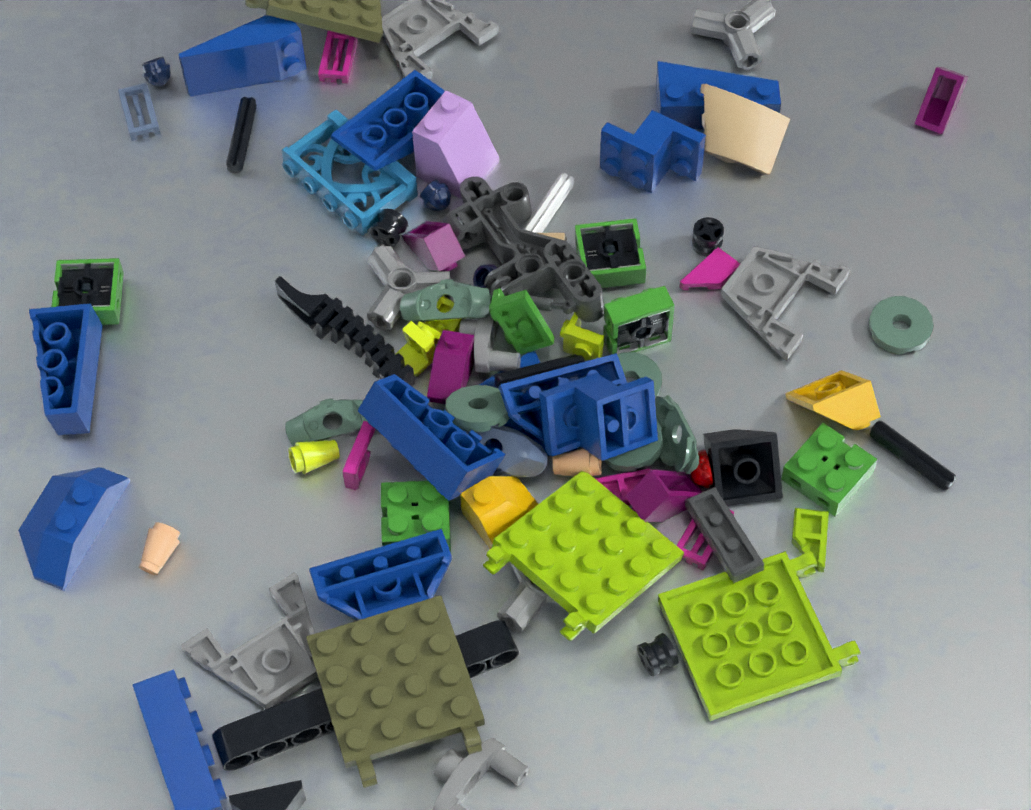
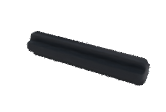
(241, 134)
(535, 369)
(912, 455)

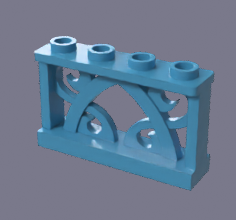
(340, 196)

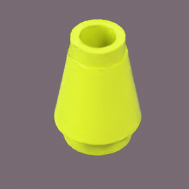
(312, 455)

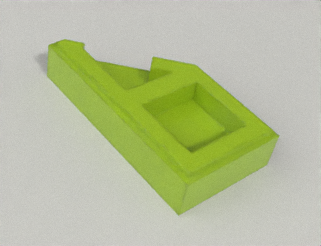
(810, 534)

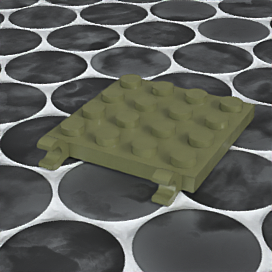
(347, 17)
(395, 684)

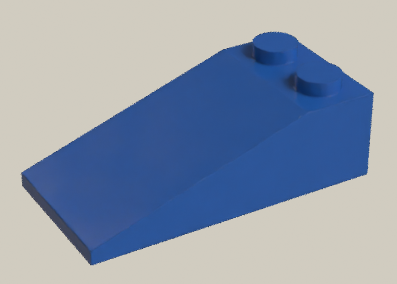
(244, 57)
(385, 127)

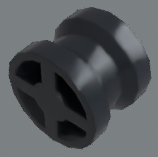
(389, 227)
(712, 230)
(657, 654)

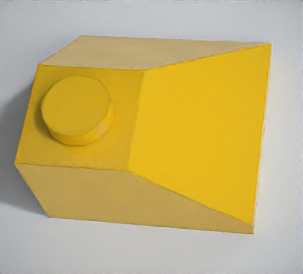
(840, 398)
(495, 505)

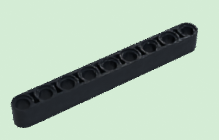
(308, 716)

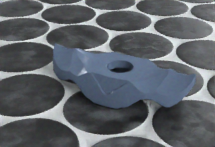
(523, 455)

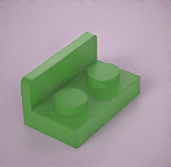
(520, 321)

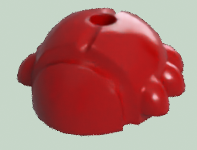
(702, 474)

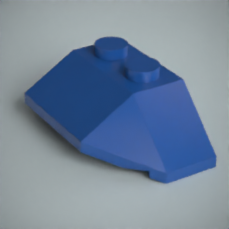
(523, 397)
(68, 522)
(384, 576)

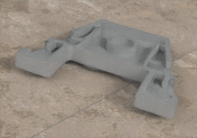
(422, 25)
(766, 286)
(270, 663)

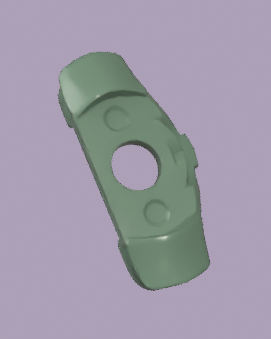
(469, 302)
(310, 424)
(682, 454)

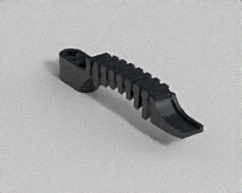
(332, 316)

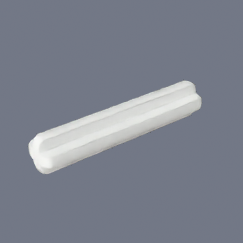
(550, 203)

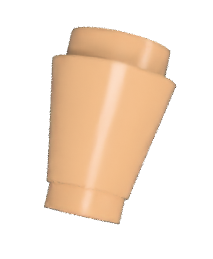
(576, 461)
(159, 546)

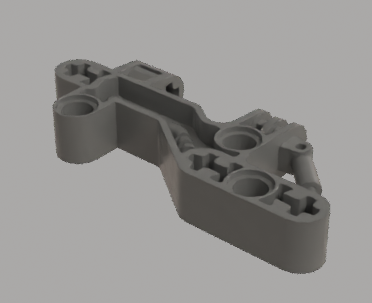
(528, 258)

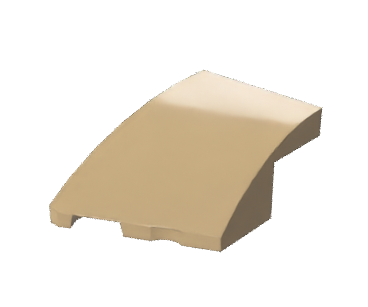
(741, 129)

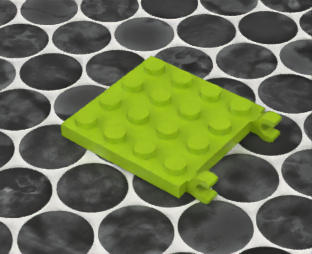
(585, 552)
(752, 636)

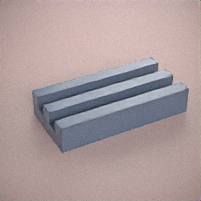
(143, 129)

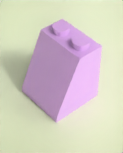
(452, 144)

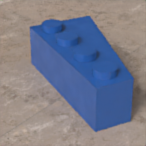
(681, 96)
(68, 364)
(428, 437)
(176, 743)

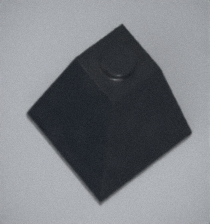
(744, 465)

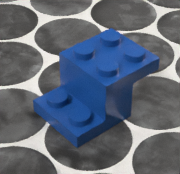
(652, 151)
(599, 416)

